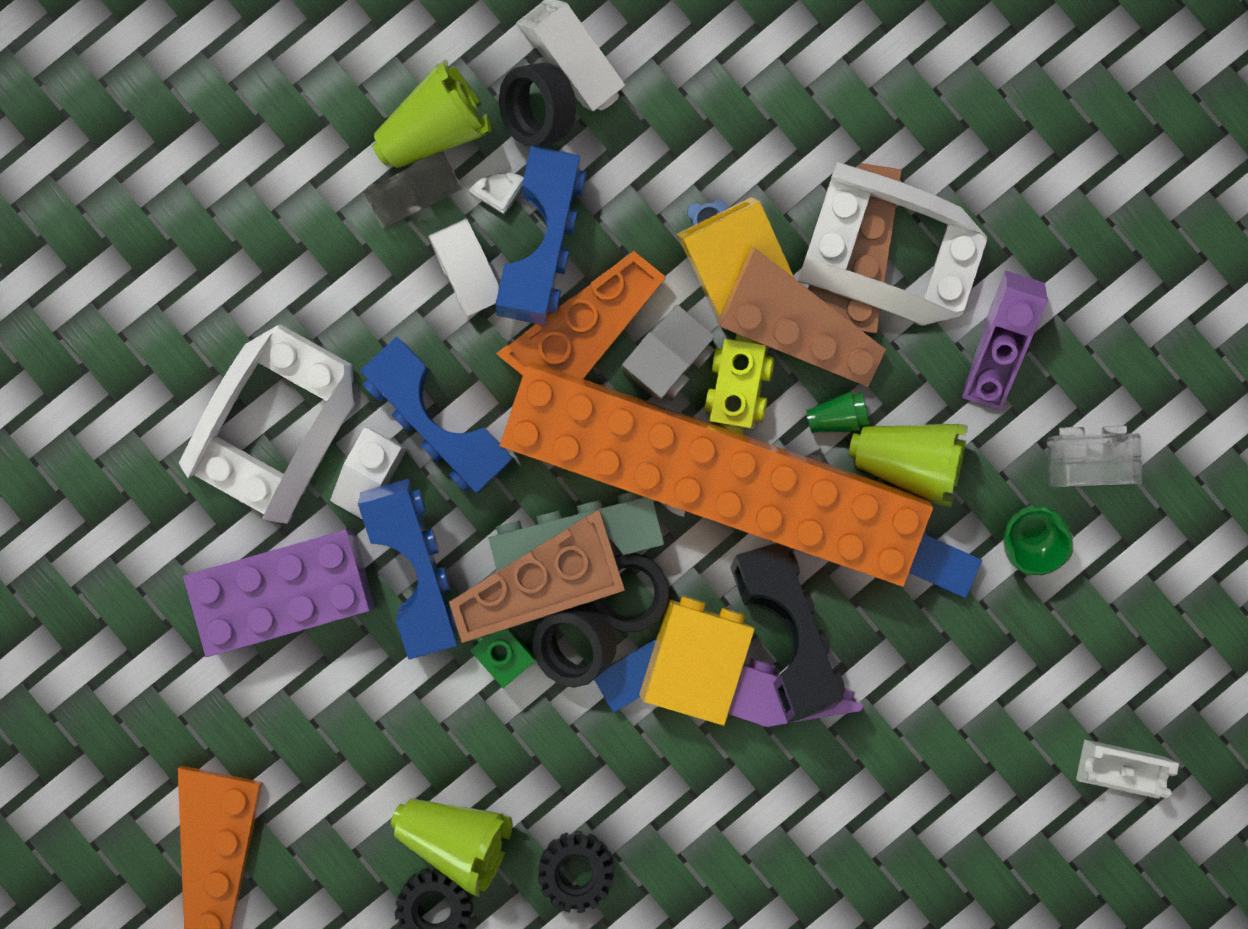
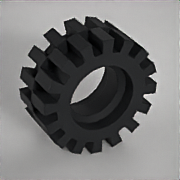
(431, 882)
(569, 896)

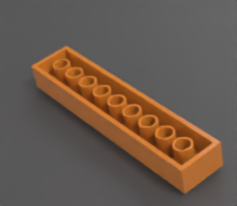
(716, 473)

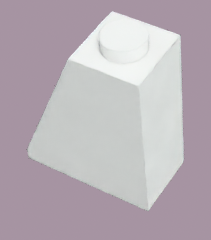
(567, 45)

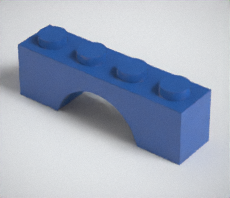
(528, 285)
(400, 378)
(395, 520)

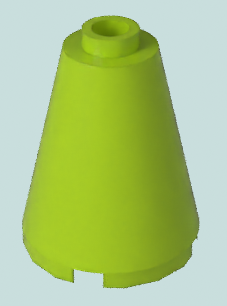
(431, 119)
(913, 457)
(454, 840)

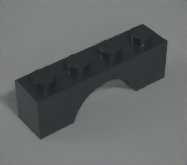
(770, 581)

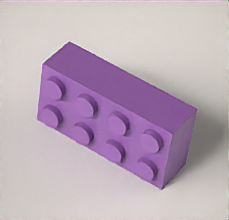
(279, 592)

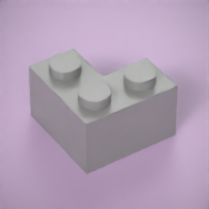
(668, 353)

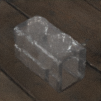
(1094, 459)

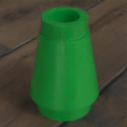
(839, 414)

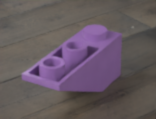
(1005, 339)
(758, 701)

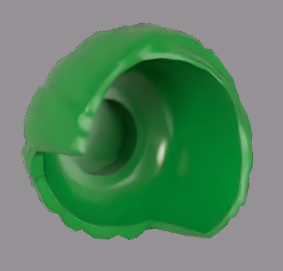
(1038, 540)

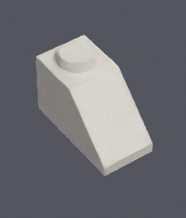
(366, 468)

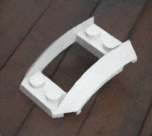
(838, 230)
(244, 475)

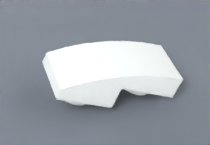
(465, 266)

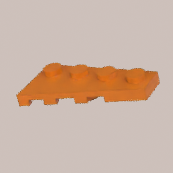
(588, 321)
(215, 841)

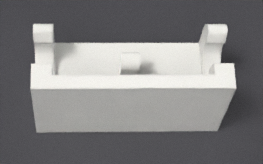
(1125, 769)

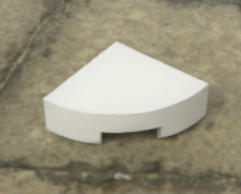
(498, 190)

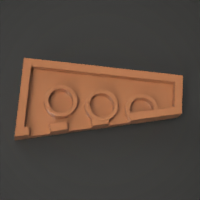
(868, 255)
(790, 318)
(549, 579)

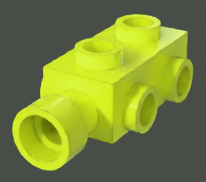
(740, 383)

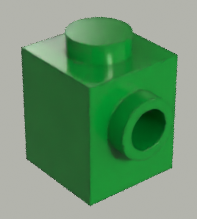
(503, 655)

